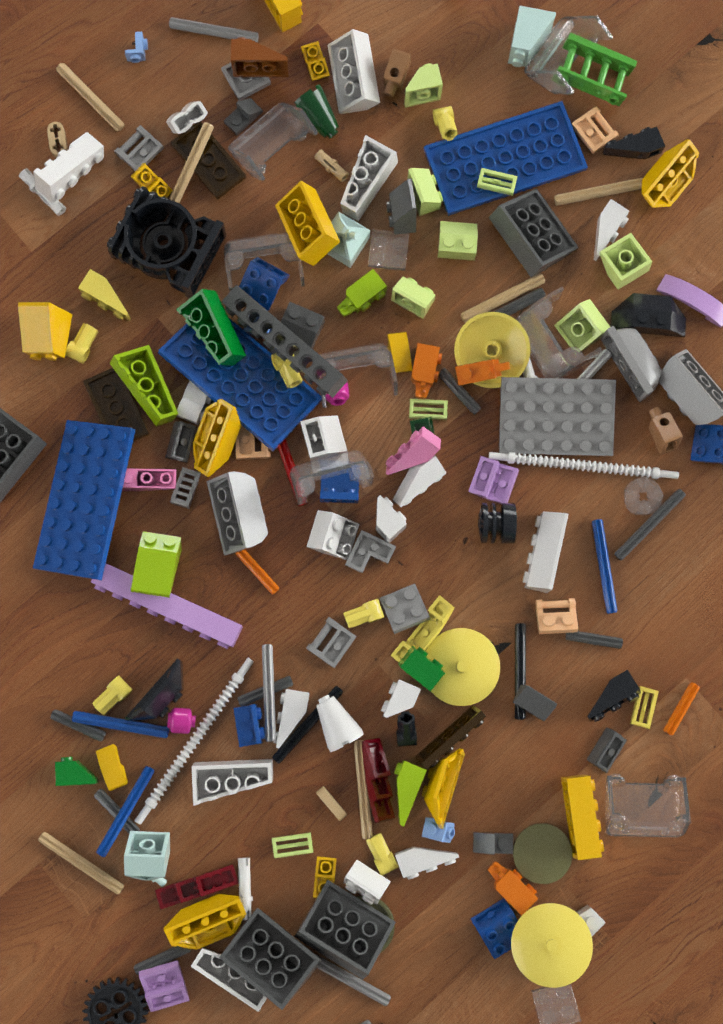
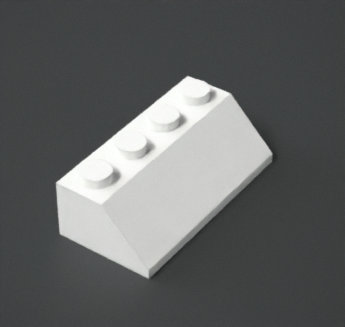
(353, 72)
(546, 551)

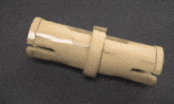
(331, 165)

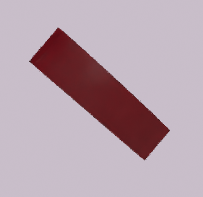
(377, 782)
(196, 886)

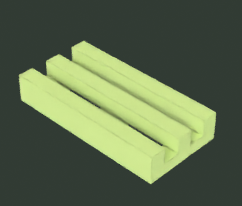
(503, 190)
(425, 409)
(290, 837)

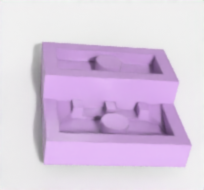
(493, 480)
(164, 986)

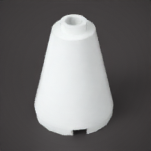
(337, 724)

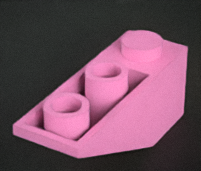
(416, 451)
(149, 479)

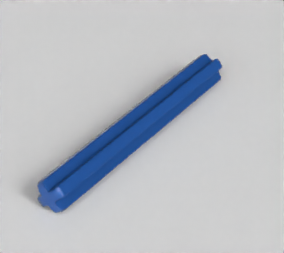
(604, 566)
(120, 724)
(125, 811)

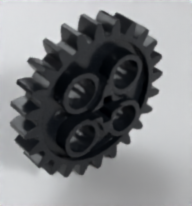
(107, 995)

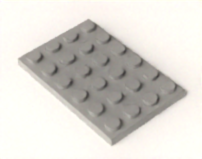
(557, 416)

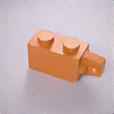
(424, 369)
(480, 371)
(511, 887)

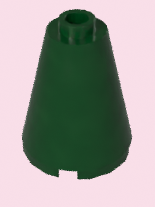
(318, 111)

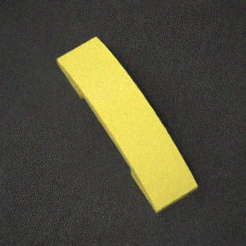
(427, 631)

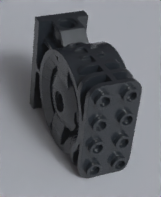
(164, 260)

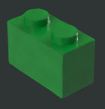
(421, 667)

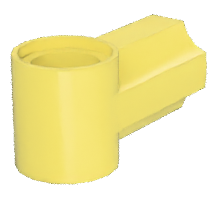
(444, 120)
(80, 347)
(289, 375)
(367, 612)
(115, 692)
(383, 857)

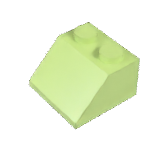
(424, 86)
(424, 189)
(457, 240)
(625, 261)
(412, 296)
(582, 325)

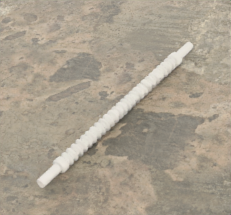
(655, 472)
(151, 802)

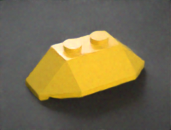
(670, 175)
(215, 437)
(442, 785)
(205, 922)

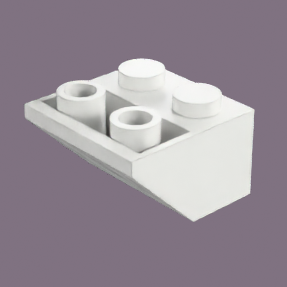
(323, 437)
(388, 521)
(332, 534)
(402, 698)
(366, 882)

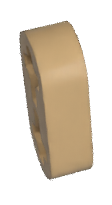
(53, 140)
(331, 803)

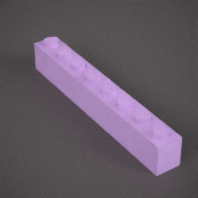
(173, 608)

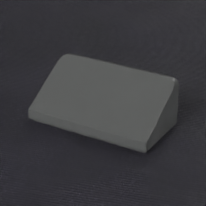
(180, 441)
(534, 702)
(606, 749)

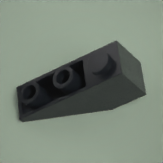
(637, 146)
(618, 691)

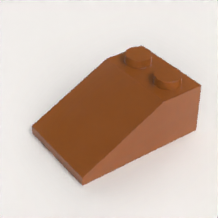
(256, 60)

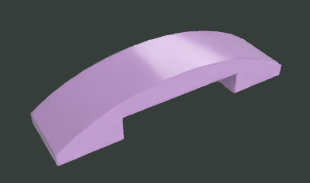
(692, 297)

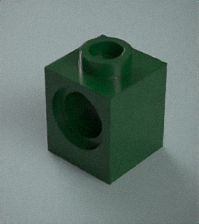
(417, 424)

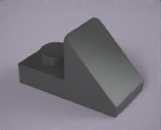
(243, 116)
(492, 843)

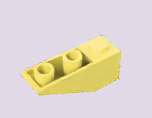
(98, 288)

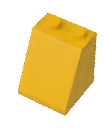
(44, 330)

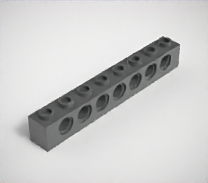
(238, 299)

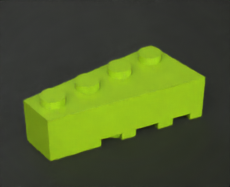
(145, 382)

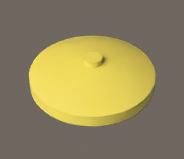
(493, 337)
(468, 664)
(551, 945)

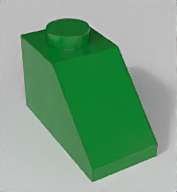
(73, 773)

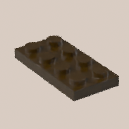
(215, 165)
(115, 402)
(450, 736)

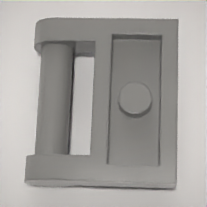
(143, 152)
(337, 645)

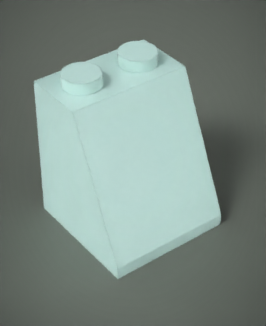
(529, 33)

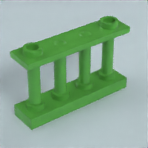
(607, 58)

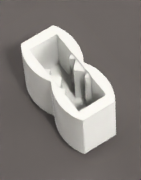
(191, 113)
(193, 404)

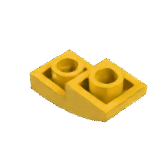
(314, 61)
(146, 177)
(400, 351)
(111, 768)
(324, 871)

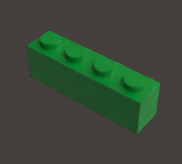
(212, 326)

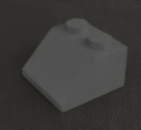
(402, 209)

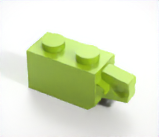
(362, 294)

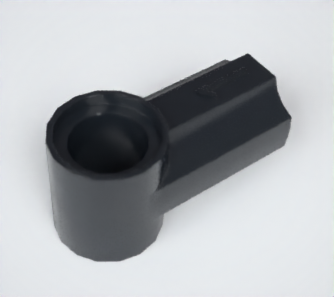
(406, 730)

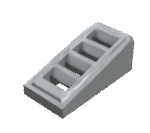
(179, 502)

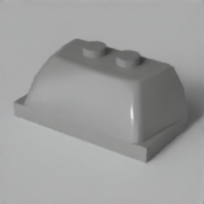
(633, 360)
(692, 389)
(237, 511)

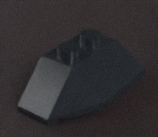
(650, 315)
(161, 695)

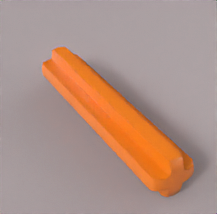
(257, 571)
(681, 708)

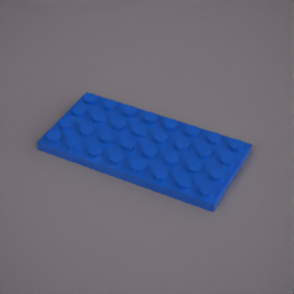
(531, 145)
(250, 385)
(84, 499)

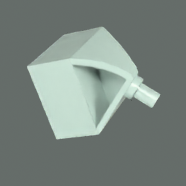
(352, 239)
(147, 856)

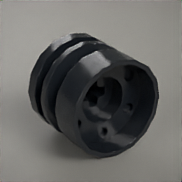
(498, 523)

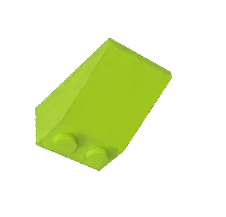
(156, 564)
(408, 783)

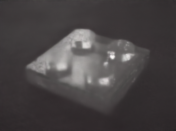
(388, 250)
(556, 1005)

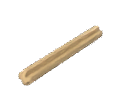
(89, 96)
(191, 162)
(599, 191)
(503, 297)
(364, 803)
(81, 863)

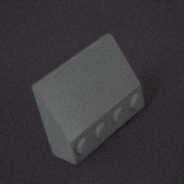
(533, 232)
(17, 451)
(345, 929)
(270, 958)

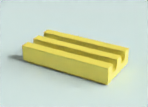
(651, 710)

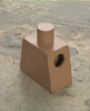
(397, 66)
(664, 431)

